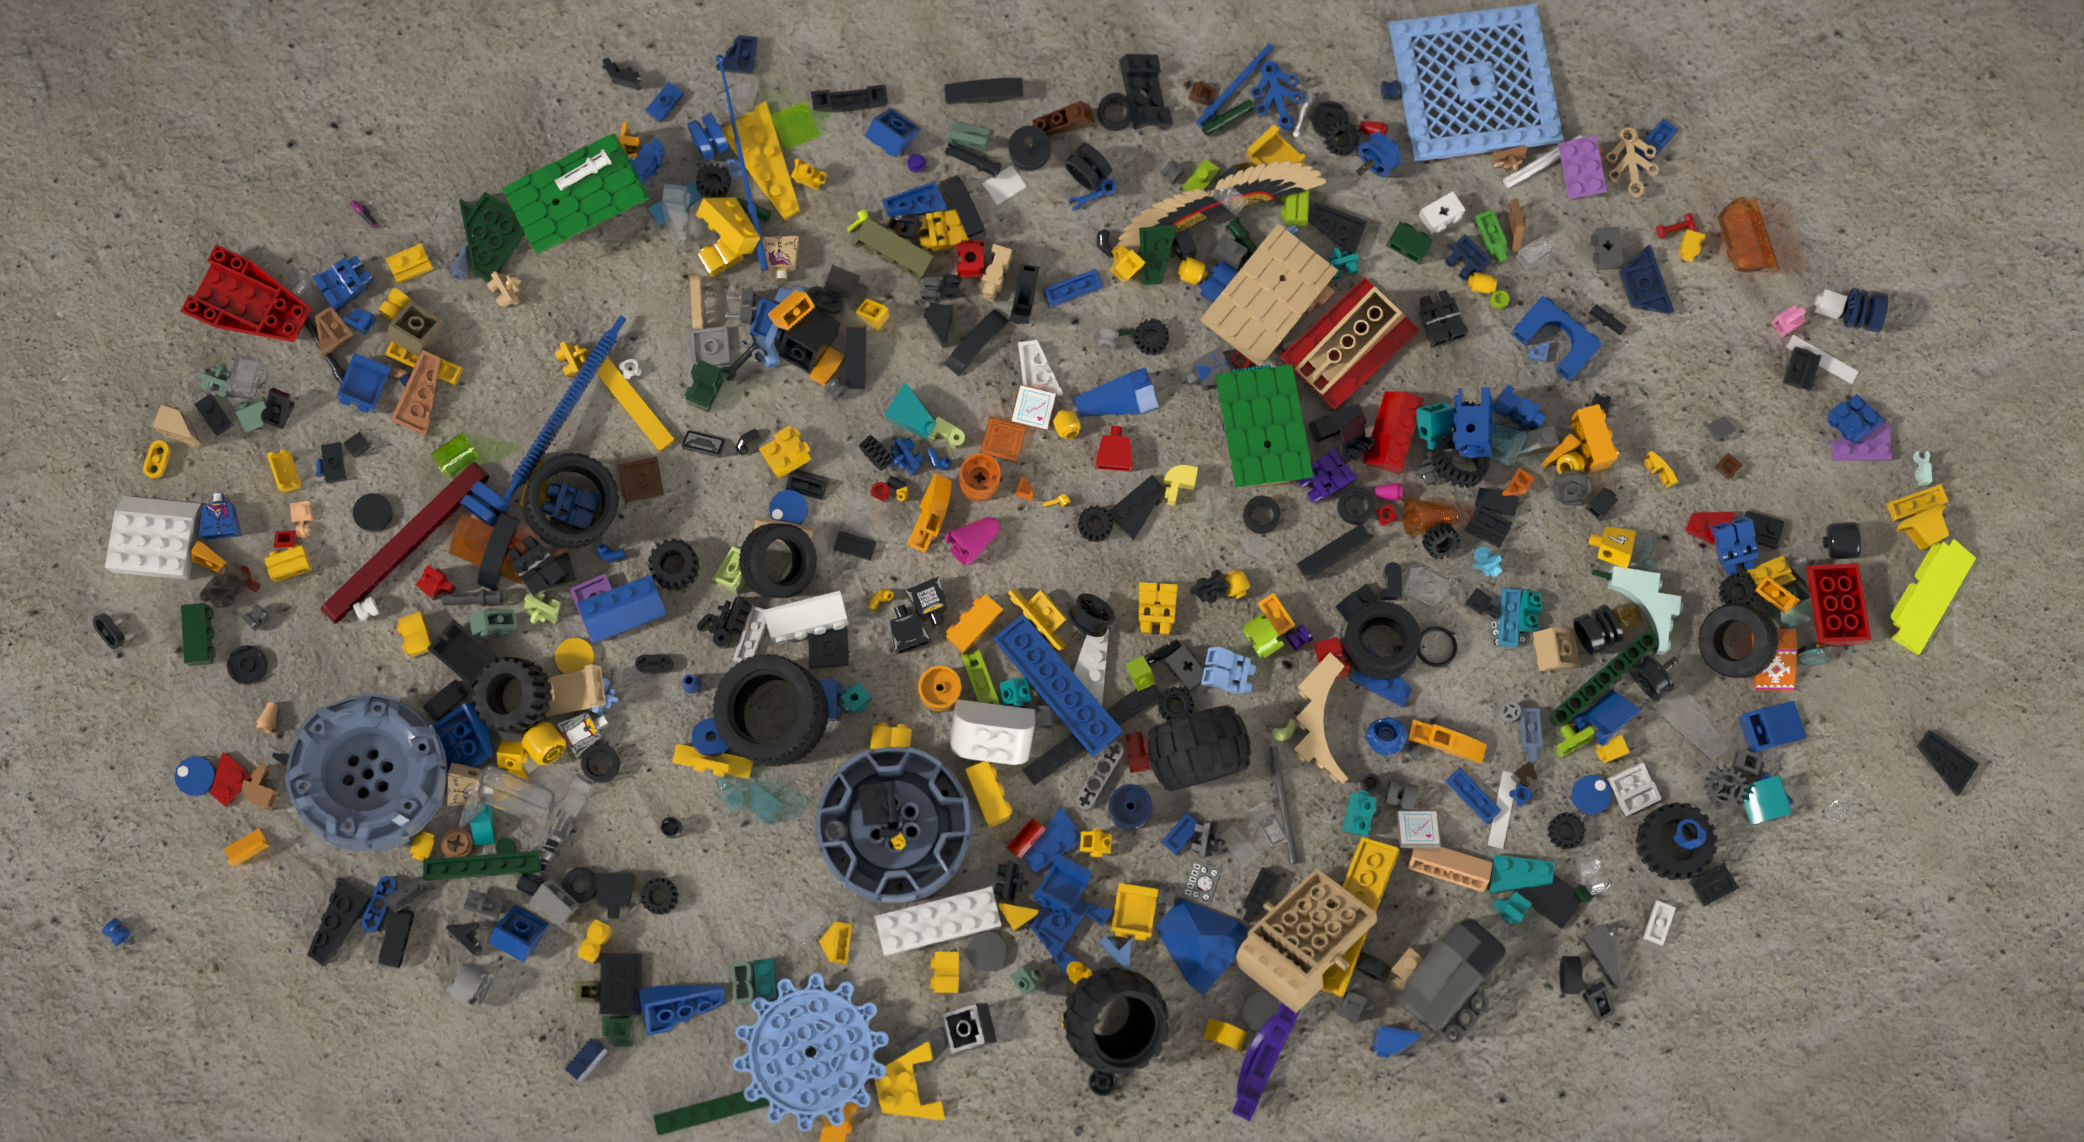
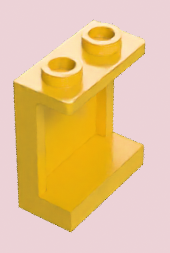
(1273, 148)
(1134, 911)

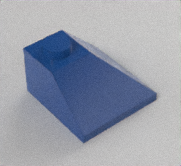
(1392, 1040)

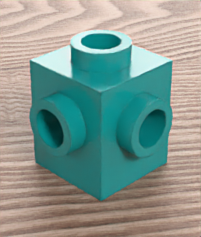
(856, 691)
(1015, 692)

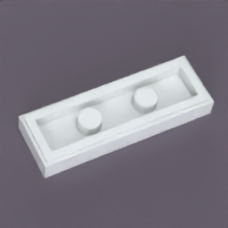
(751, 635)

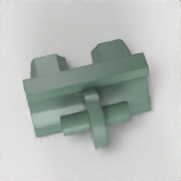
(210, 379)

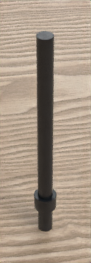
(338, 372)

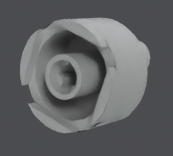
(470, 985)

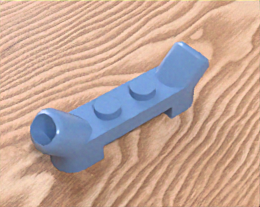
(775, 333)

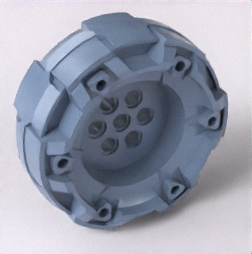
(355, 731)
(939, 821)

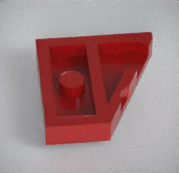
(1700, 524)
(228, 780)

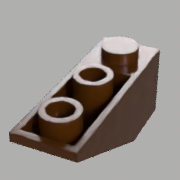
(1066, 119)

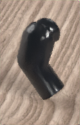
(1102, 242)
(744, 439)

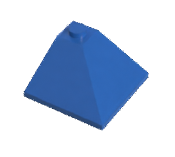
(464, 737)

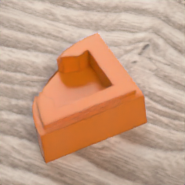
(1024, 489)

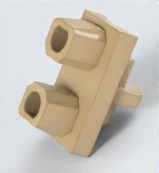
(507, 286)

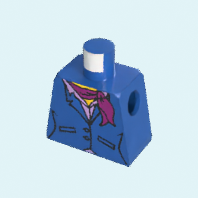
(219, 519)

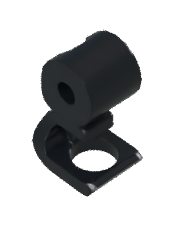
(720, 636)

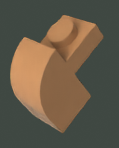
(255, 790)

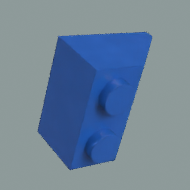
(892, 132)
(518, 933)

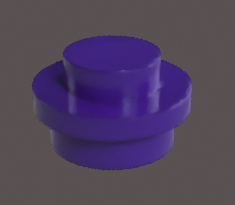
(916, 163)

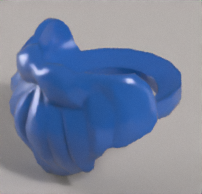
(1681, 840)

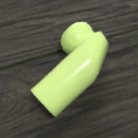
(1284, 733)

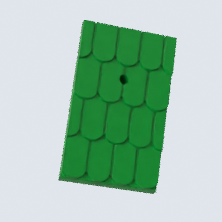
(558, 215)
(1258, 409)

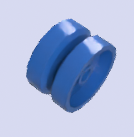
(708, 136)
(487, 502)

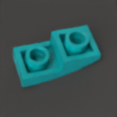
(1530, 607)

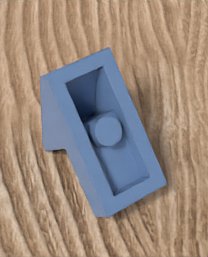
(1121, 956)

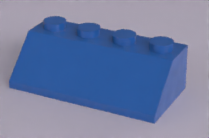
(622, 608)

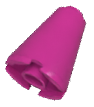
(972, 539)

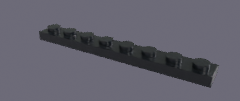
(1072, 747)

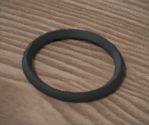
(1454, 647)

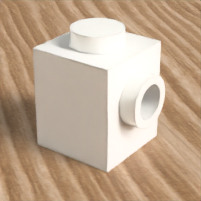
(1830, 304)

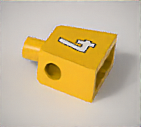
(1614, 545)

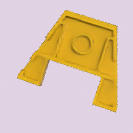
(899, 1090)

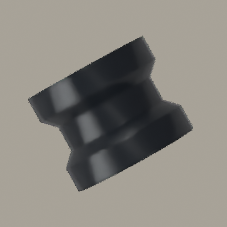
(1603, 401)

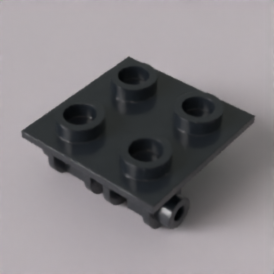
(1354, 439)

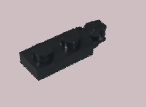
(1259, 893)

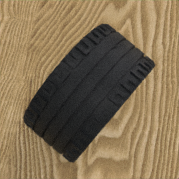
(739, 685)

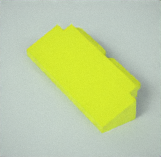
(1926, 601)

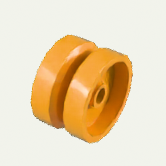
(939, 700)

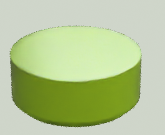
(1499, 299)

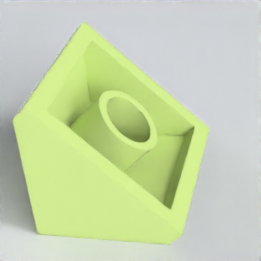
(729, 572)

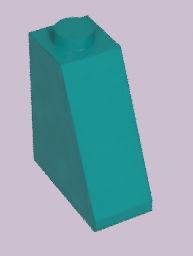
(910, 413)

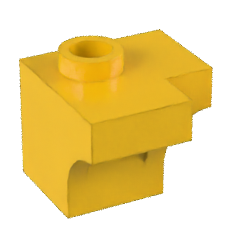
(1125, 263)

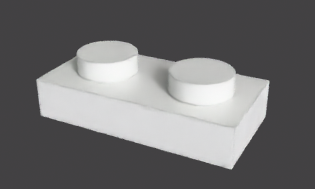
(1659, 923)

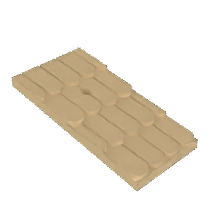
(1268, 295)

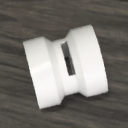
(365, 609)

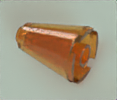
(1423, 514)

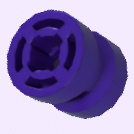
(1299, 637)

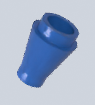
(694, 686)

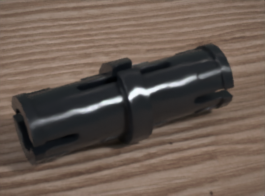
(1619, 327)

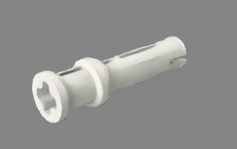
(591, 165)

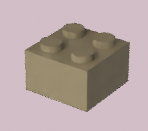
(415, 328)

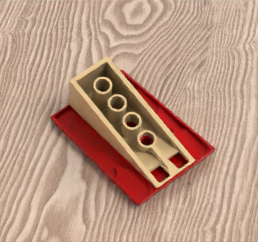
(1334, 352)

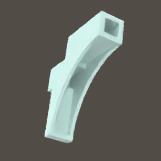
(1659, 608)

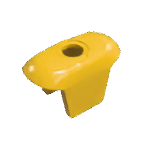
(1925, 527)

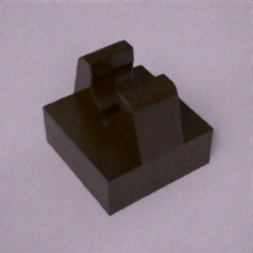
(1525, 770)

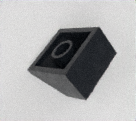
(969, 1027)

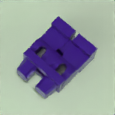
(1322, 469)

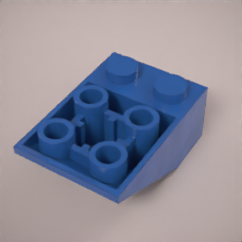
(1772, 727)

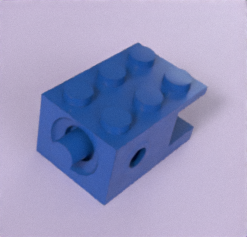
(1473, 425)

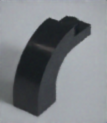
(1025, 294)

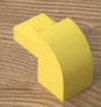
(1179, 476)

